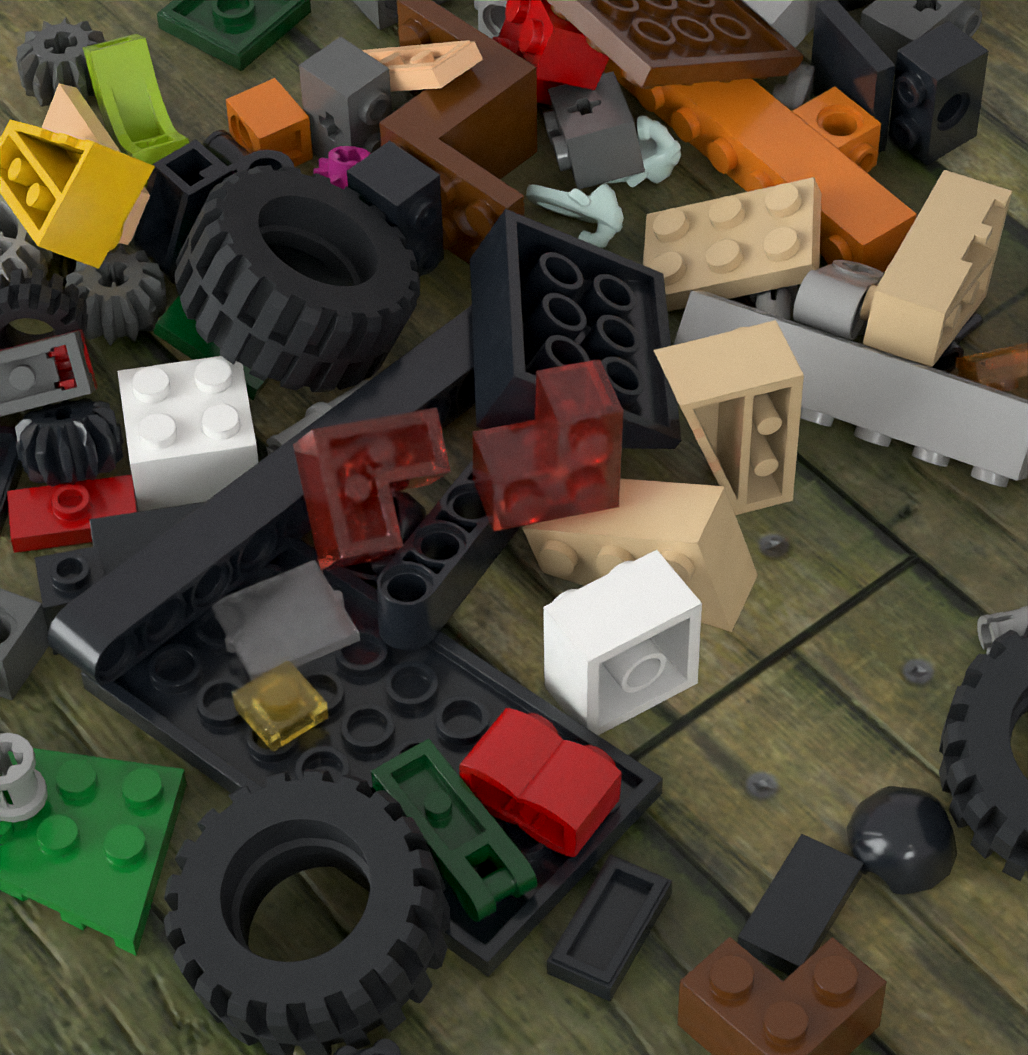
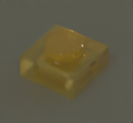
(280, 705)

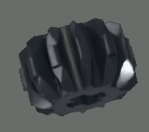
(69, 441)

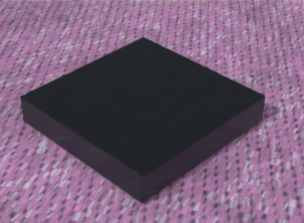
(851, 62)

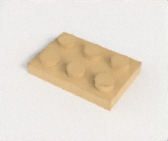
(736, 242)

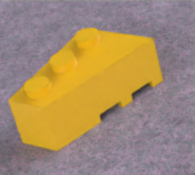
(69, 190)

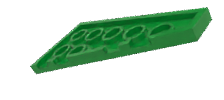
(94, 842)

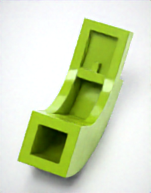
(131, 99)

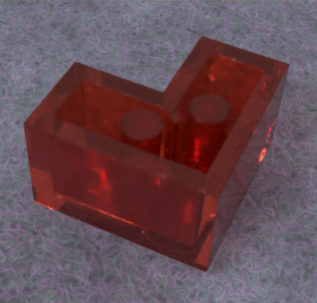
(562, 459)
(350, 480)

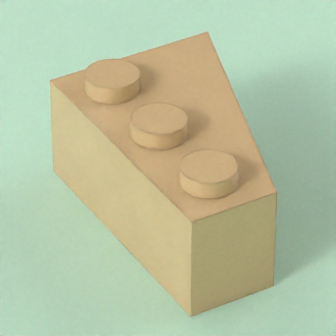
(938, 270)
(743, 409)
(683, 521)

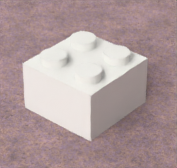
(186, 430)
(622, 643)

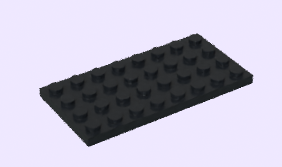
(377, 709)

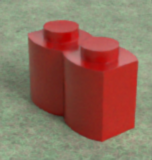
(541, 781)

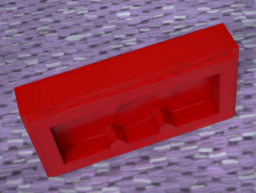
(61, 513)

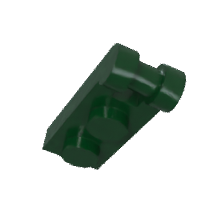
(455, 829)

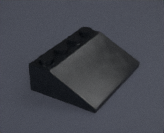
(562, 303)

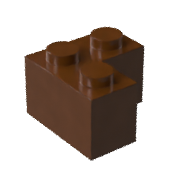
(745, 1009)

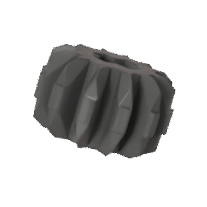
(56, 58)
(121, 295)

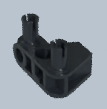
(181, 188)

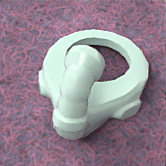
(658, 152)
(598, 208)

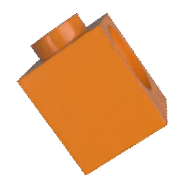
(270, 120)
(844, 126)

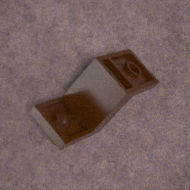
(469, 128)

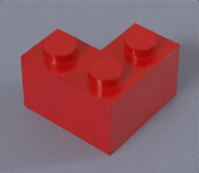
(551, 46)

